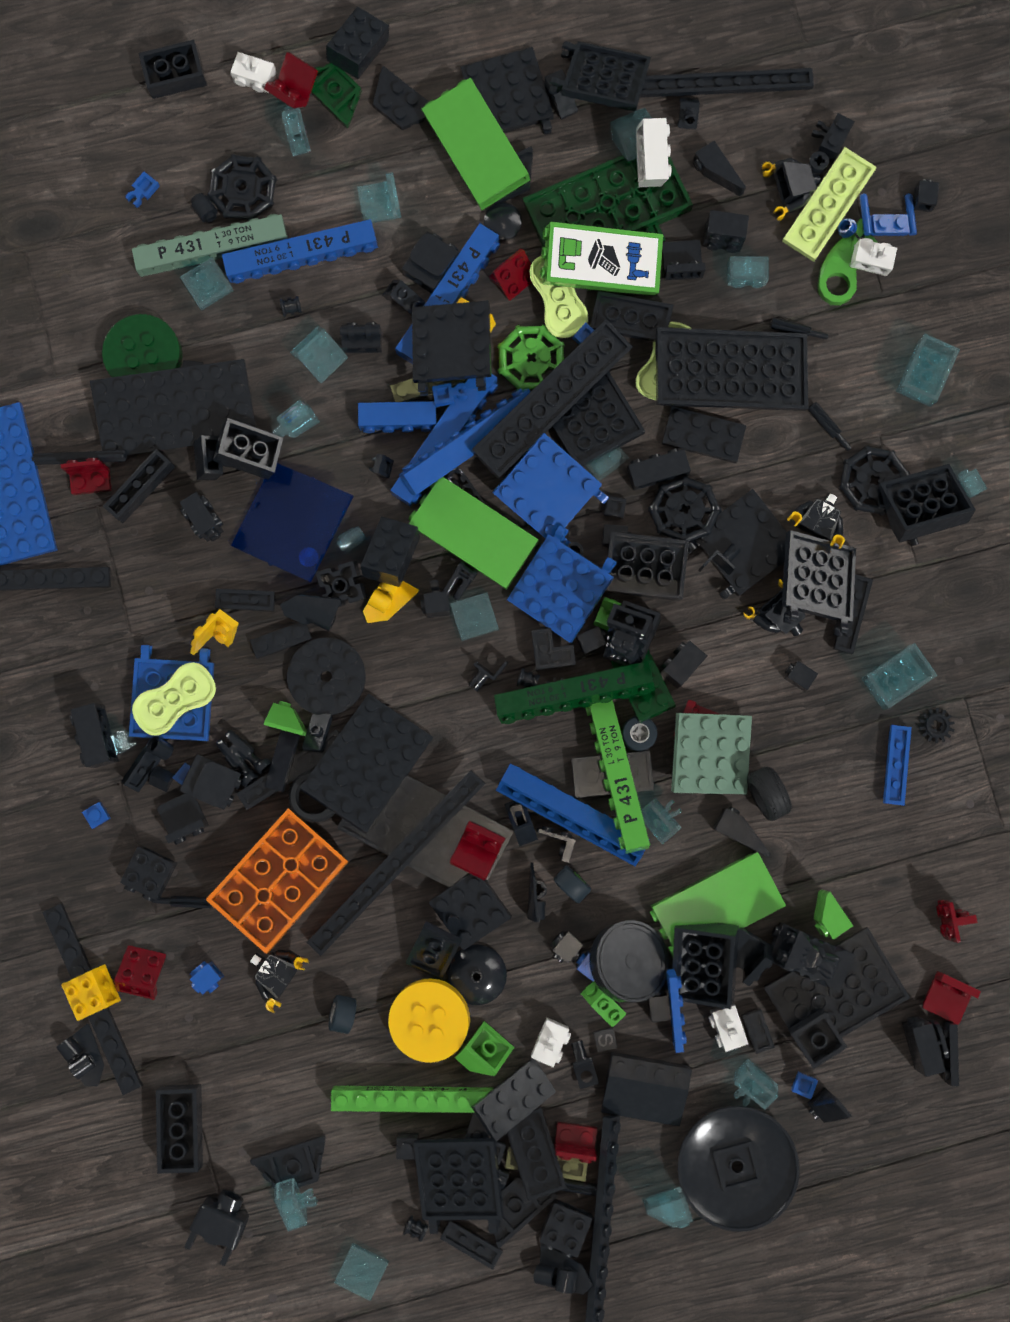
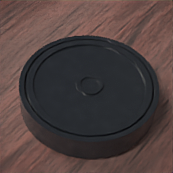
(629, 961)

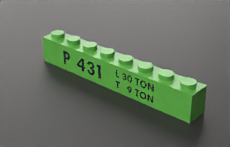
(619, 777)
(406, 1098)

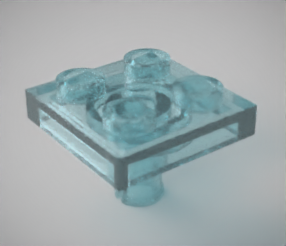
(206, 283)

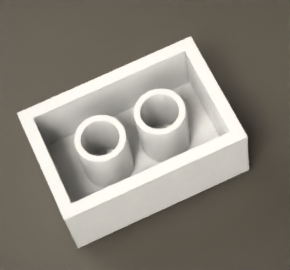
(653, 152)

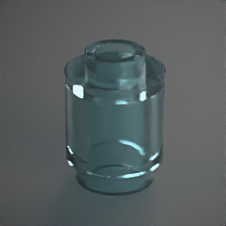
(350, 539)

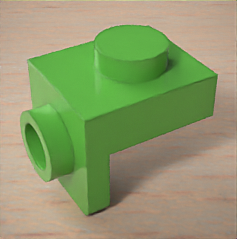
(604, 612)

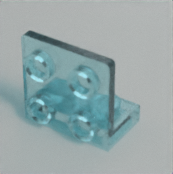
(379, 200)
(319, 354)

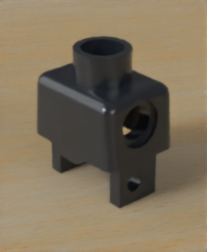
(220, 1222)

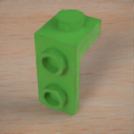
(603, 1005)

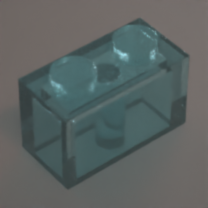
(747, 271)

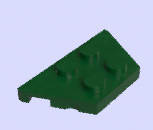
(336, 92)

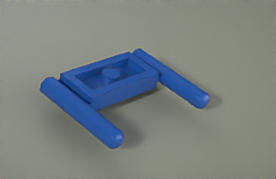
(889, 223)

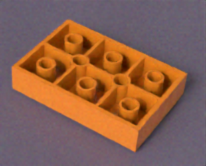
(277, 881)

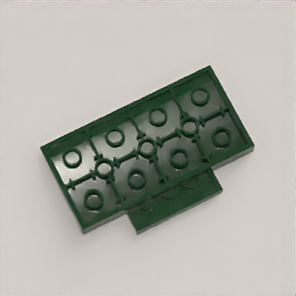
(609, 199)

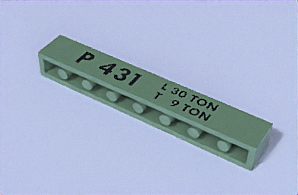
(201, 246)

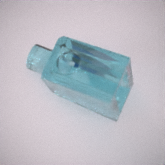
(295, 125)
(295, 420)

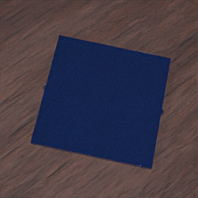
(292, 522)

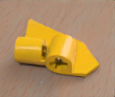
(387, 601)

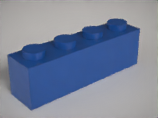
(397, 416)

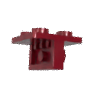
(513, 274)
(952, 919)

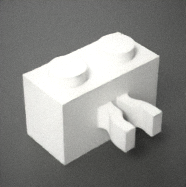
(252, 72)
(873, 256)
(729, 1028)
(550, 1041)

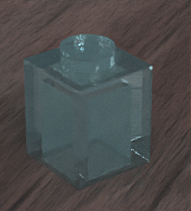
(971, 482)

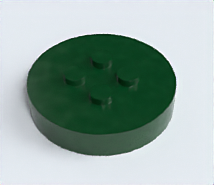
(141, 346)

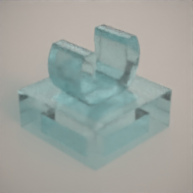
(120, 742)

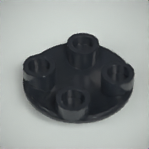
(503, 220)

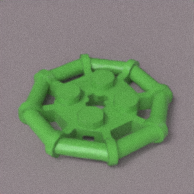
(523, 349)

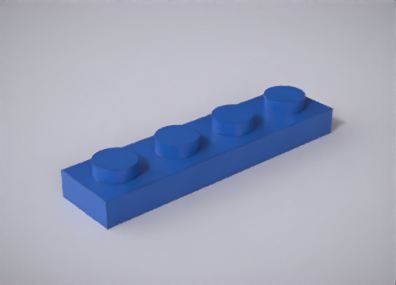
(897, 765)
(676, 1002)

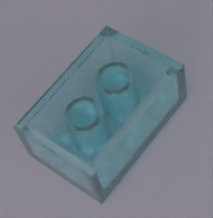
(927, 370)
(899, 676)

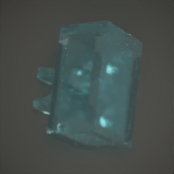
(660, 820)
(755, 1085)
(293, 1204)

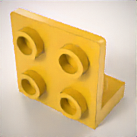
(217, 625)
(91, 992)

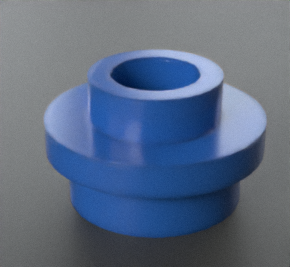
(847, 228)

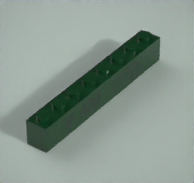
(574, 693)

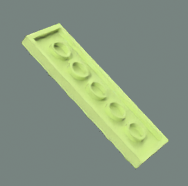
(829, 204)

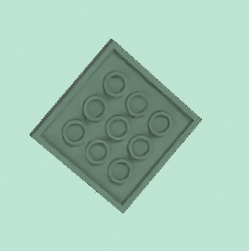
(711, 753)

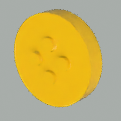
(429, 1020)

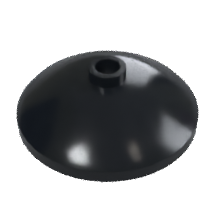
(479, 960)

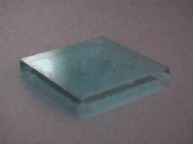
(474, 616)
(361, 1272)

